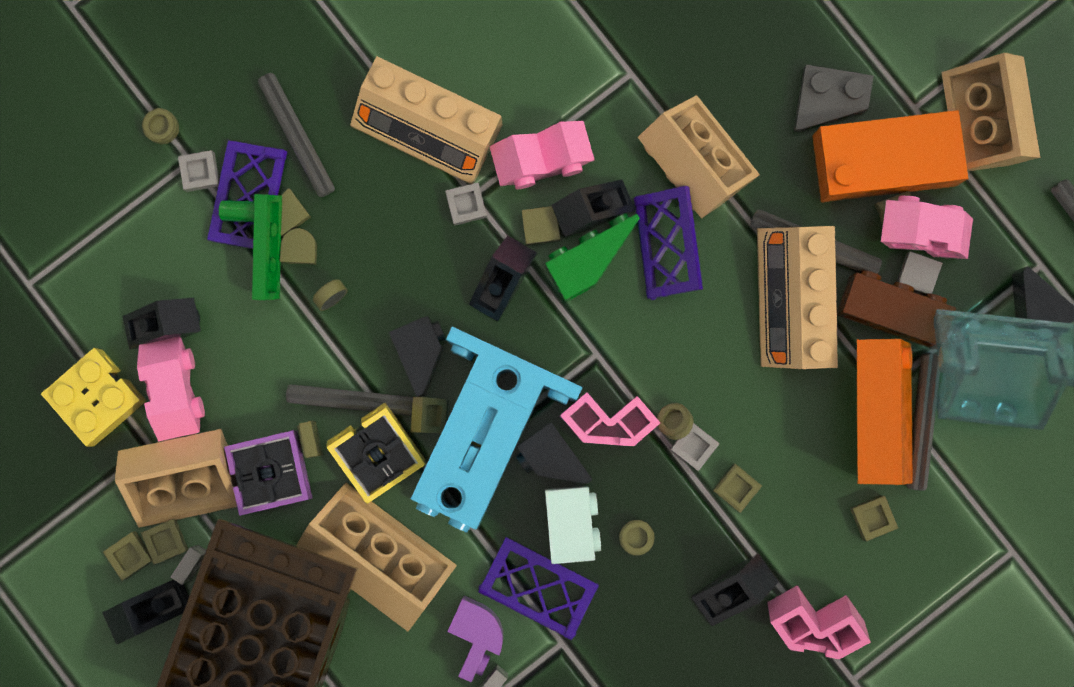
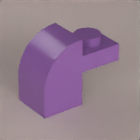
(482, 628)

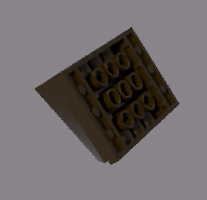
(259, 615)

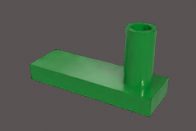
(267, 219)

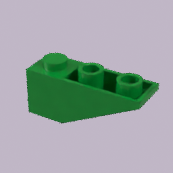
(583, 266)

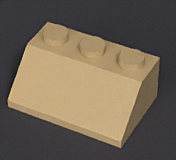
(993, 111)
(698, 155)
(176, 478)

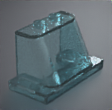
(1002, 368)

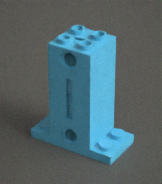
(483, 430)

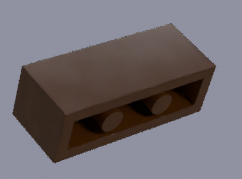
(891, 308)

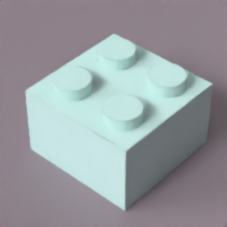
(571, 524)

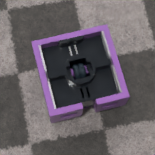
(255, 476)

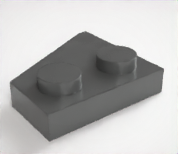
(831, 95)

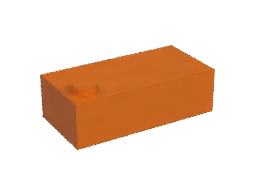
(890, 156)
(884, 411)

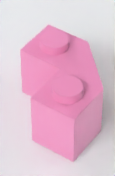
(534, 157)
(928, 227)
(172, 404)
(622, 429)
(831, 630)

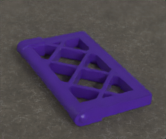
(228, 175)
(690, 254)
(540, 617)

